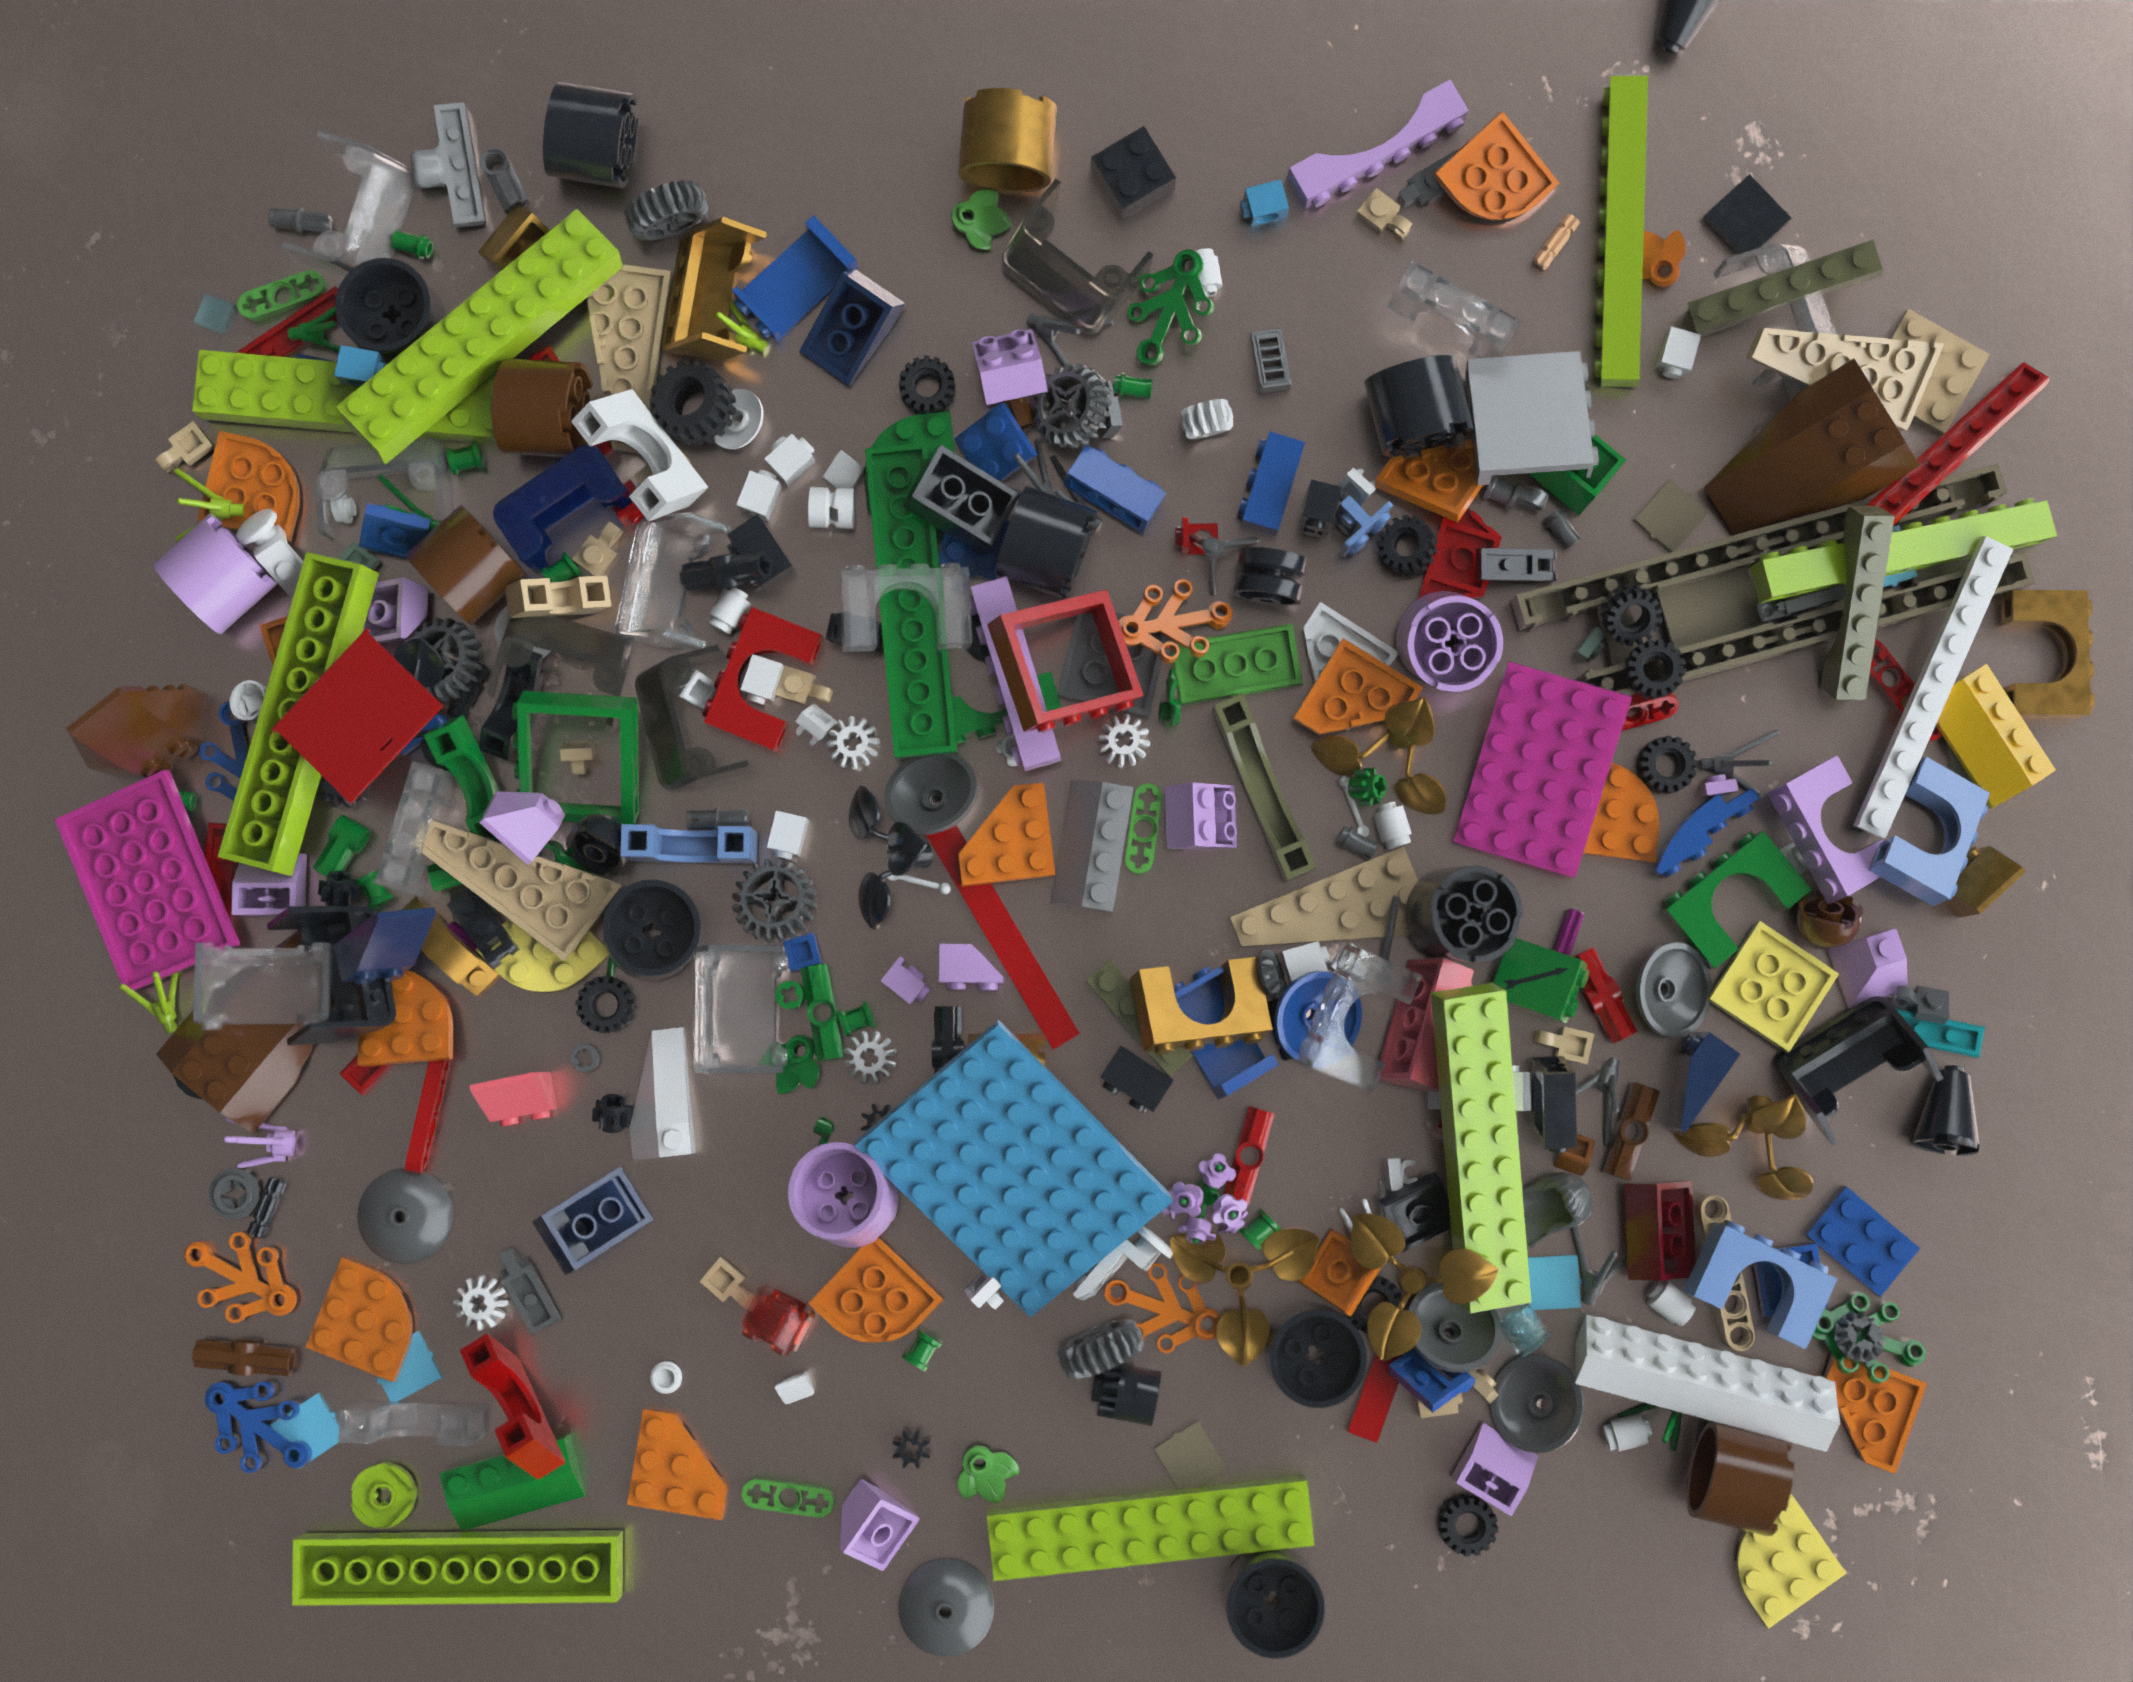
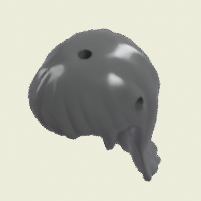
(1555, 1205)

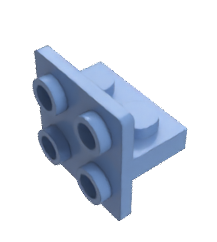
(1355, 520)

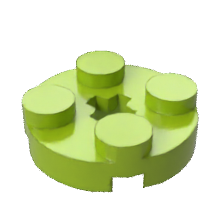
(365, 1496)

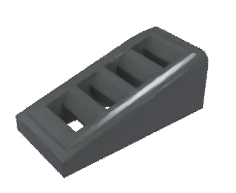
(1275, 384)

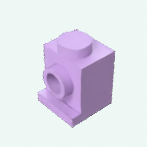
(906, 982)

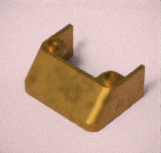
(704, 286)

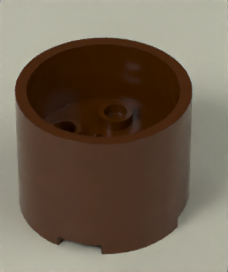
(536, 406)
(465, 564)
(1739, 1479)

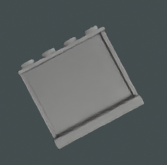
(1530, 414)

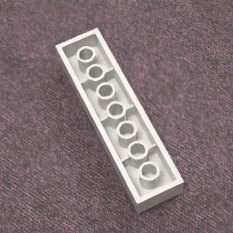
(1706, 1383)

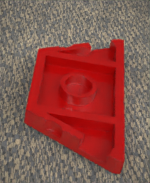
(1456, 556)

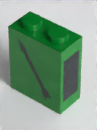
(1541, 980)

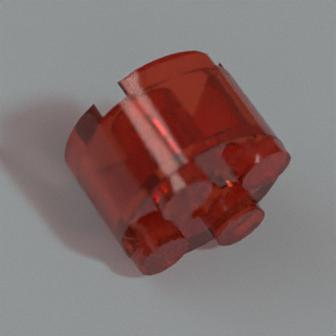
(777, 1320)

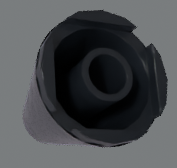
(1682, 21)
(1949, 1116)

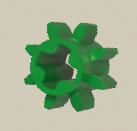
(1367, 787)

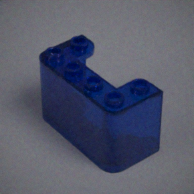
(553, 498)

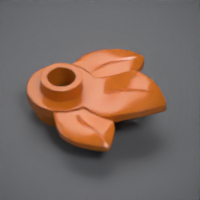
(1662, 253)

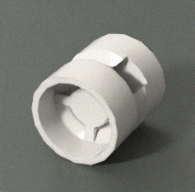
(821, 512)
(247, 700)

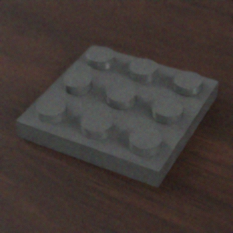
(1088, 671)

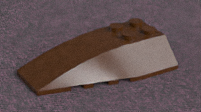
(1813, 455)
(141, 729)
(240, 1067)

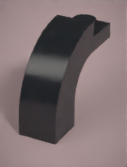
(499, 728)

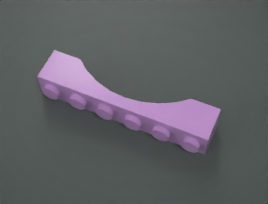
(1325, 174)

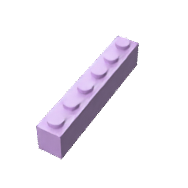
(1032, 748)

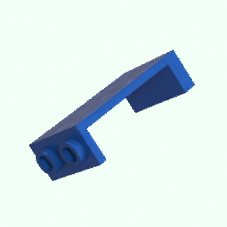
(795, 281)
(1223, 1067)

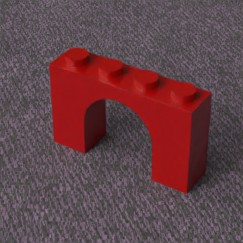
(759, 636)
(526, 1434)

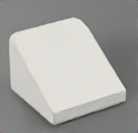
(844, 471)
(697, 690)
(794, 1388)

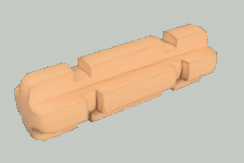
(1556, 241)

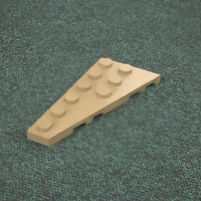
(628, 331)
(1892, 366)
(542, 898)
(1335, 908)

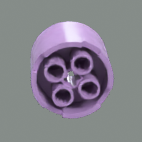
(214, 574)
(1427, 627)
(826, 1177)

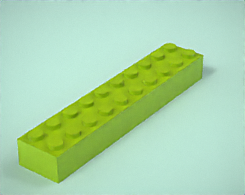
(479, 336)
(306, 396)
(276, 780)
(1482, 1136)
(1150, 1527)
(457, 1567)

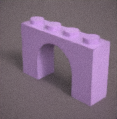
(1800, 808)

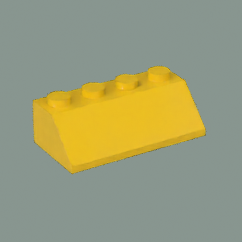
(1991, 737)

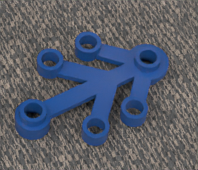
(226, 762)
(253, 1422)

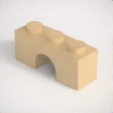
(569, 597)

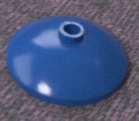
(1299, 997)

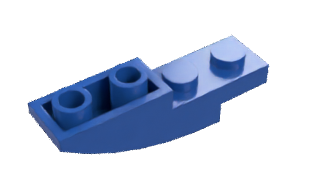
(1691, 835)

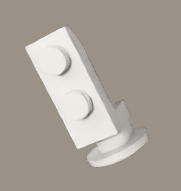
(271, 548)
(1142, 1253)

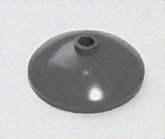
(929, 780)
(1673, 989)
(426, 1212)
(1474, 1334)
(1519, 1409)
(948, 1584)

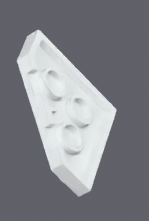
(1325, 632)

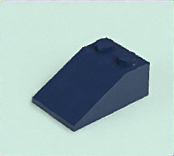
(851, 325)
(383, 945)
(1697, 1074)
(592, 1221)

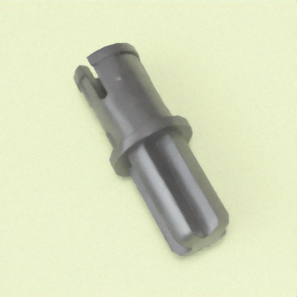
(299, 220)
(713, 818)

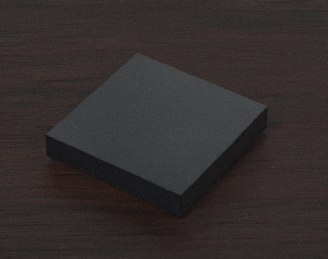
(1747, 216)
(1419, 1210)

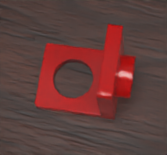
(631, 513)
(1182, 535)

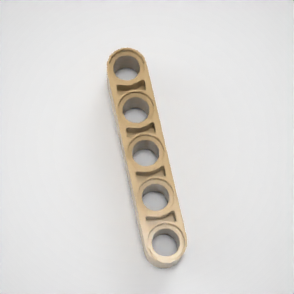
(1741, 1314)

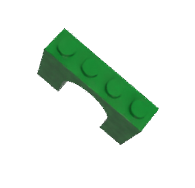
(1692, 910)

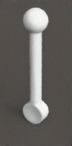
(1362, 829)
(944, 887)

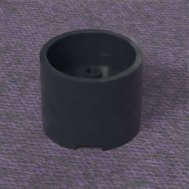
(590, 134)
(372, 298)
(1418, 405)
(1045, 542)
(655, 904)
(1440, 907)
(1339, 1363)
(1286, 1624)

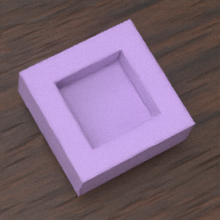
(1717, 785)

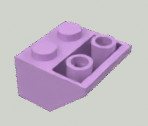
(1009, 366)
(1200, 816)
(268, 893)
(966, 965)
(1495, 1469)

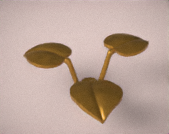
(1408, 726)
(1782, 1118)
(1390, 1327)
(1245, 1333)

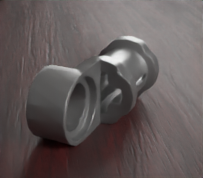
(1507, 494)

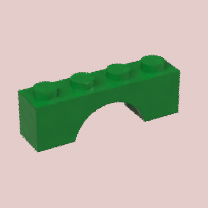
(972, 722)
(458, 751)

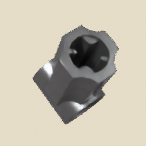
(504, 181)

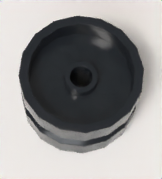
(1270, 576)

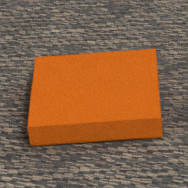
(1338, 1275)

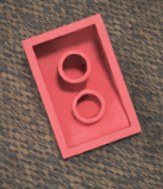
(516, 1097)

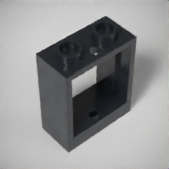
(1554, 1103)

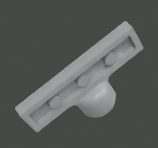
(451, 165)

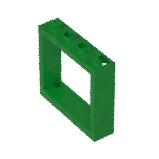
(583, 705)

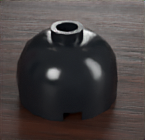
(597, 844)

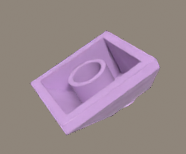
(396, 609)
(523, 821)
(1870, 967)
(874, 1525)

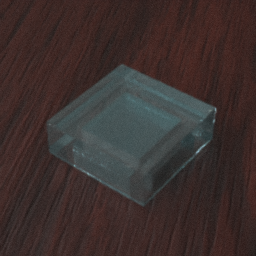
(215, 314)

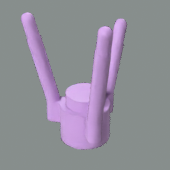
(279, 1142)

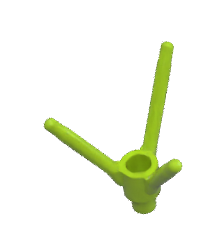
(745, 334)
(218, 505)
(163, 1008)

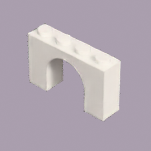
(628, 420)

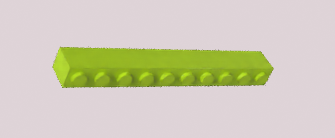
(1623, 231)
(1909, 549)

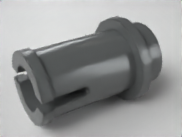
(1562, 528)
(1356, 842)

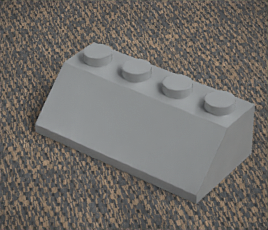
(1092, 845)

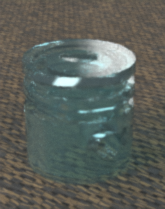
(1524, 1329)

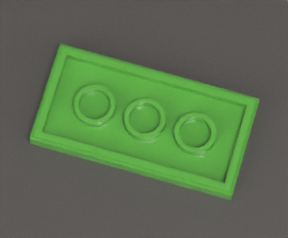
(1238, 664)

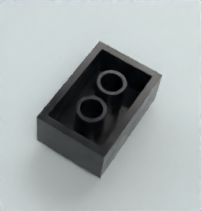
(961, 500)

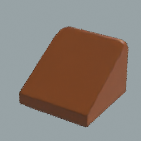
(1576, 1159)

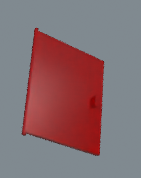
(358, 716)

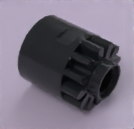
(1127, 1393)

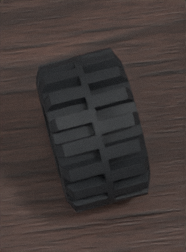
(677, 387)

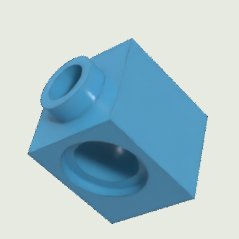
(1264, 203)
(357, 365)

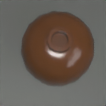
(1826, 923)

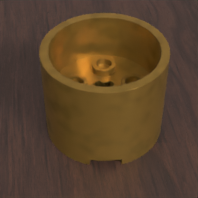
(1007, 141)

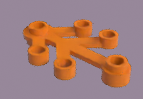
(1169, 623)
(245, 1280)
(1169, 1310)

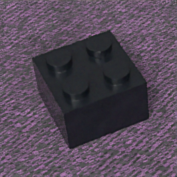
(1133, 172)

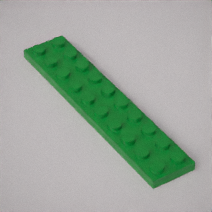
(914, 666)

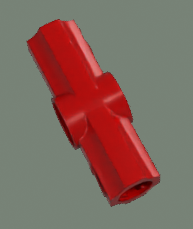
(1605, 998)
(1253, 1134)

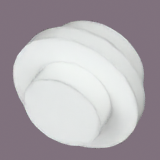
(343, 509)
(666, 1377)

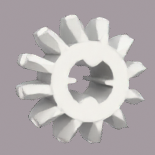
(1206, 419)
(1122, 730)
(861, 749)
(860, 1063)
(492, 1300)

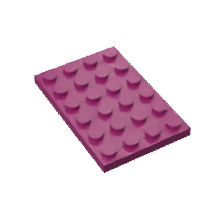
(1542, 769)
(146, 879)

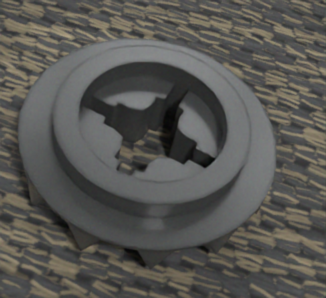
(1271, 973)
(223, 1184)
(1846, 1333)

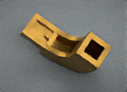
(453, 954)

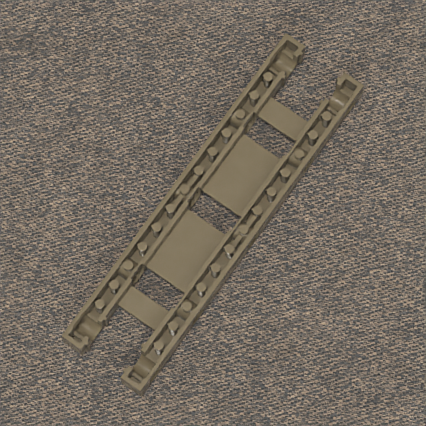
(1712, 600)

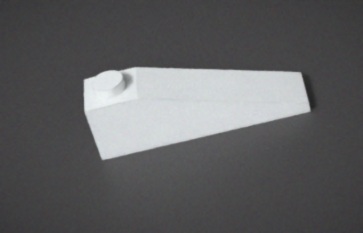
(663, 1106)

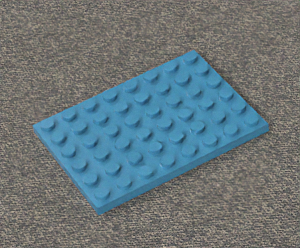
(1014, 1169)

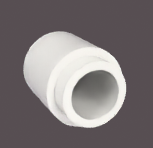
(1211, 274)
(728, 610)
(1392, 825)
(1670, 1303)
(1627, 1432)

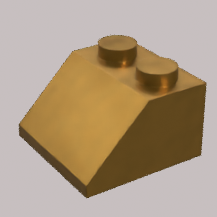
(512, 237)
(1983, 880)

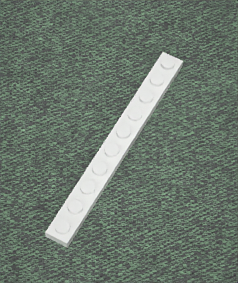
(1933, 687)

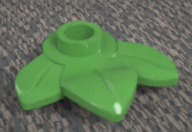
(985, 220)
(987, 1478)

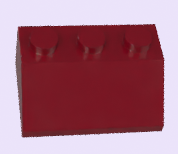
(1659, 1230)

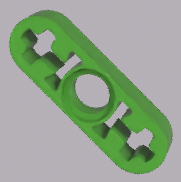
(264, 312)
(1154, 807)
(765, 1486)

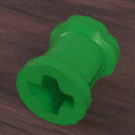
(465, 458)
(562, 569)
(375, 894)
(781, 998)
(856, 1018)
(1260, 1229)
(921, 1350)

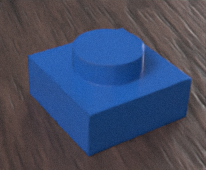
(802, 952)

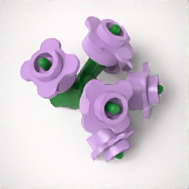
(1196, 1197)

